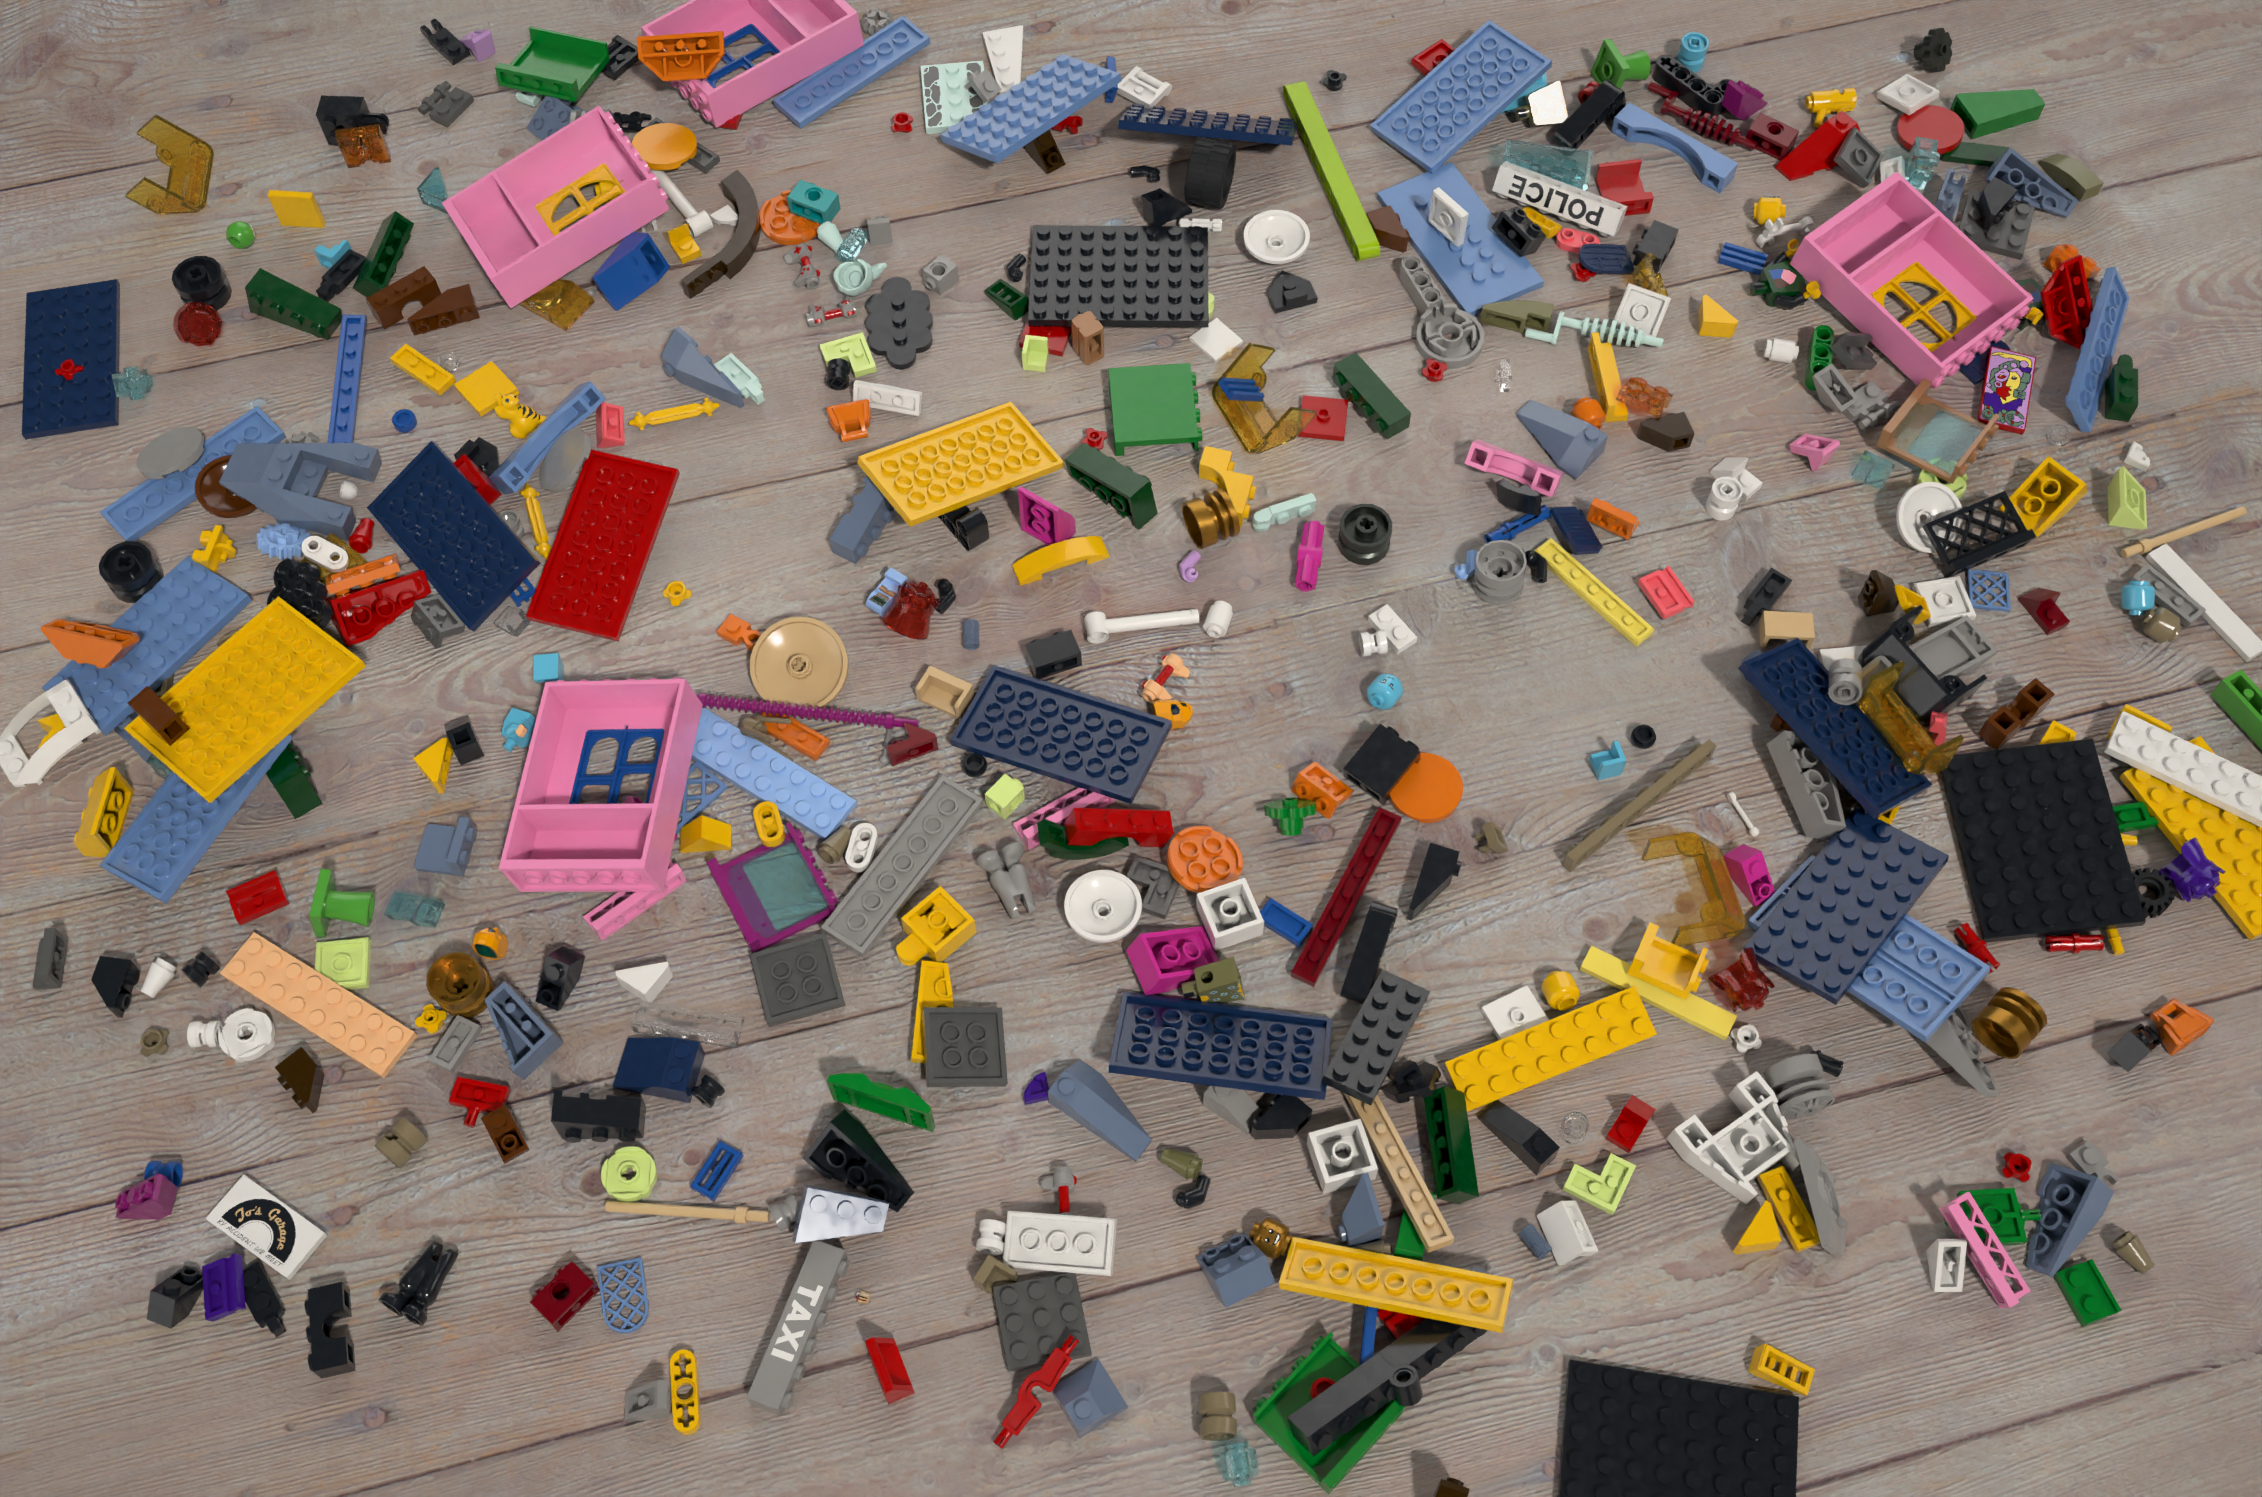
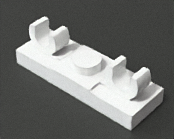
(888, 397)

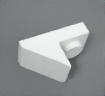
(1736, 469)

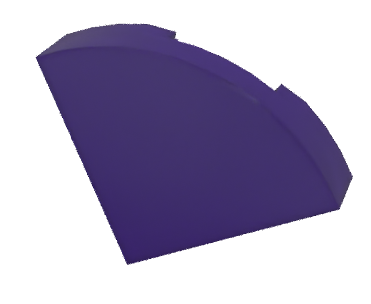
(1037, 1089)

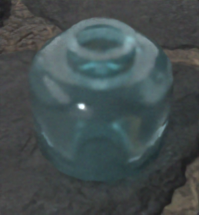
(1239, 1463)

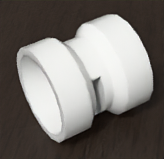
(1373, 643)
(203, 1034)
(991, 1237)

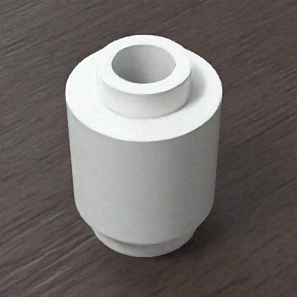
(1781, 350)
(1218, 619)

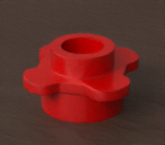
(902, 122)
(1581, 273)
(68, 369)
(1431, 374)
(1098, 442)
(2021, 1161)

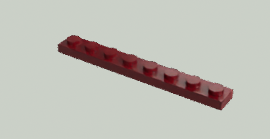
(1346, 897)

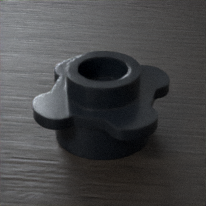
(1334, 80)

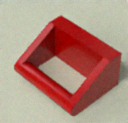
(889, 1368)

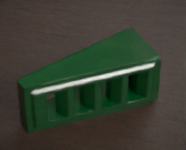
(1009, 300)

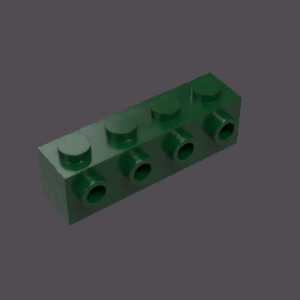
(384, 254)
(1371, 396)
(1451, 1146)

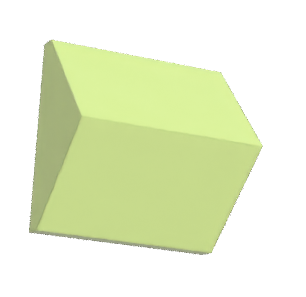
(2126, 501)

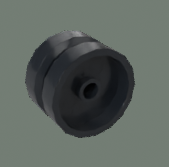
(202, 281)
(130, 570)

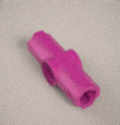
(1309, 556)

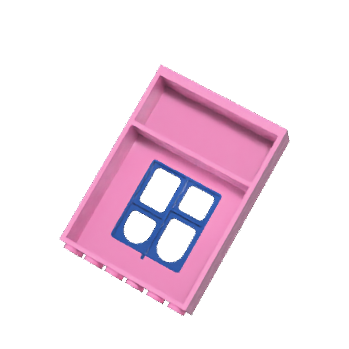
(798, 33)
(607, 846)

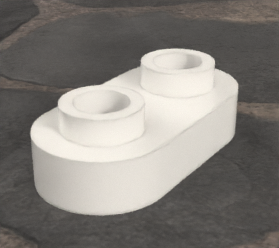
(324, 553)
(861, 849)

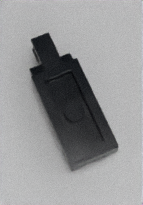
(340, 275)
(1765, 595)
(263, 1299)

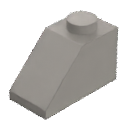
(1232, 1105)

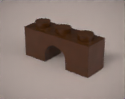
(388, 303)
(2011, 719)

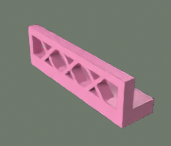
(1030, 835)
(632, 906)
(1979, 1253)

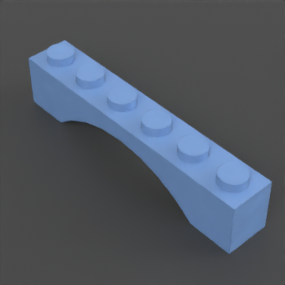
(1639, 126)
(524, 460)

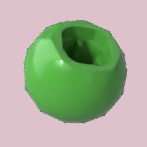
(240, 234)

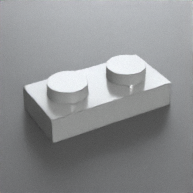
(455, 1044)

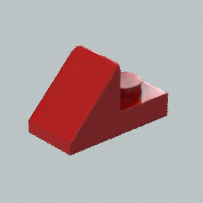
(1630, 1123)

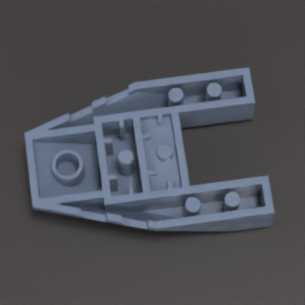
(288, 476)

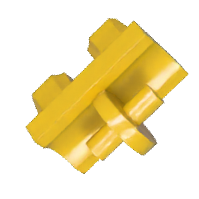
(217, 549)

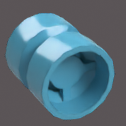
(1693, 51)

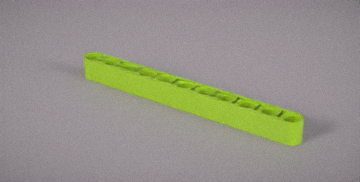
(1331, 171)

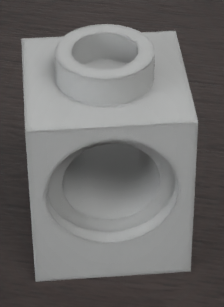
(940, 275)

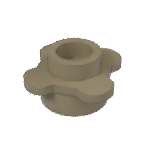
(151, 1036)

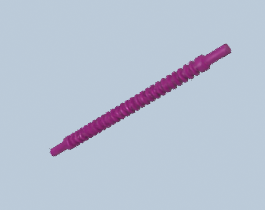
(888, 721)

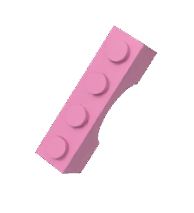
(1514, 466)

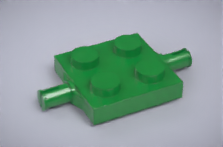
(2002, 1214)

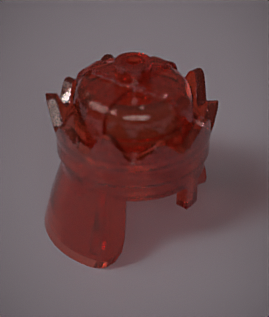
(197, 324)
(912, 610)
(1743, 982)

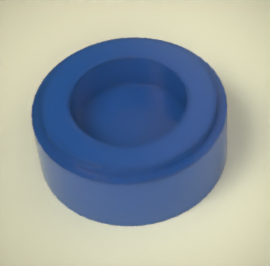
(404, 420)

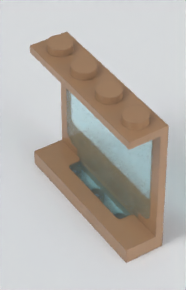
(1935, 435)

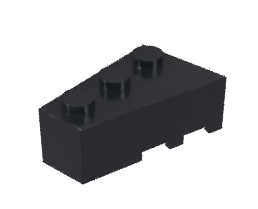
(598, 1118)

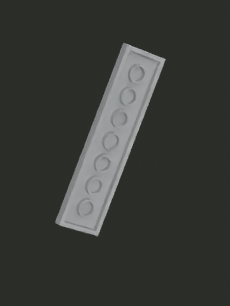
(902, 866)

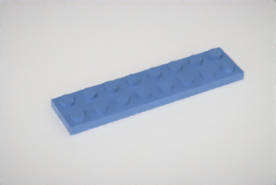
(852, 72)
(2097, 350)
(161, 498)

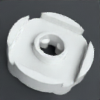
(252, 1048)

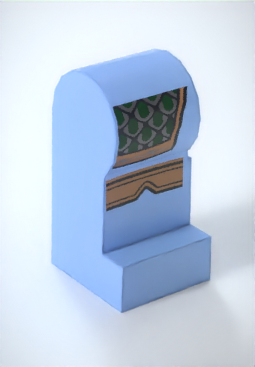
(885, 594)

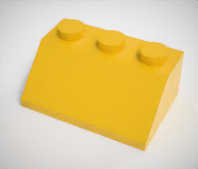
(104, 814)

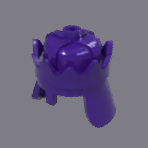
(2193, 872)

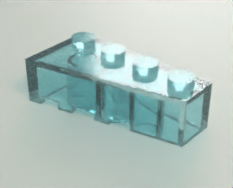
(1556, 162)

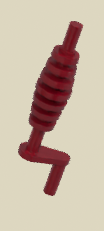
(1703, 123)

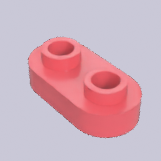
(1572, 240)

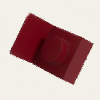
(2042, 608)
(917, 744)

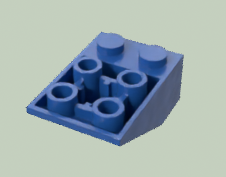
(630, 269)

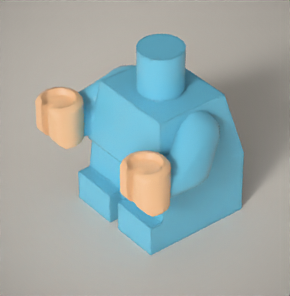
(518, 729)

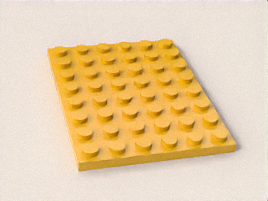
(249, 697)

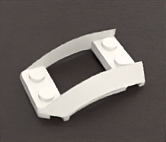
(77, 724)

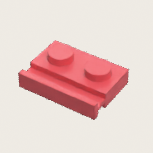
(1665, 592)

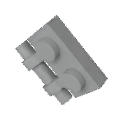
(1870, 397)

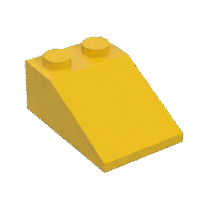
(2046, 496)

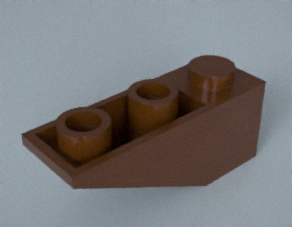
(447, 309)

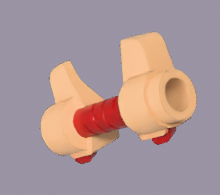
(1171, 666)

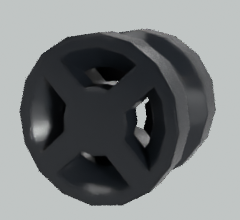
(707, 1091)

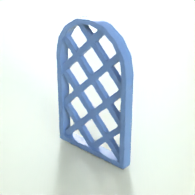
(638, 1261)

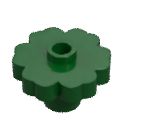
(1290, 814)

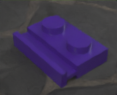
(223, 1287)

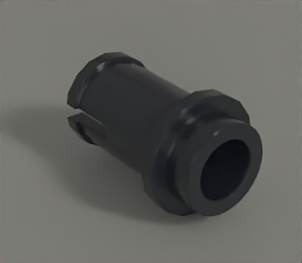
(1829, 1064)

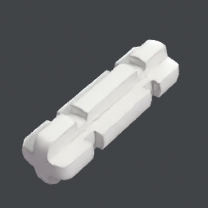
(1216, 224)

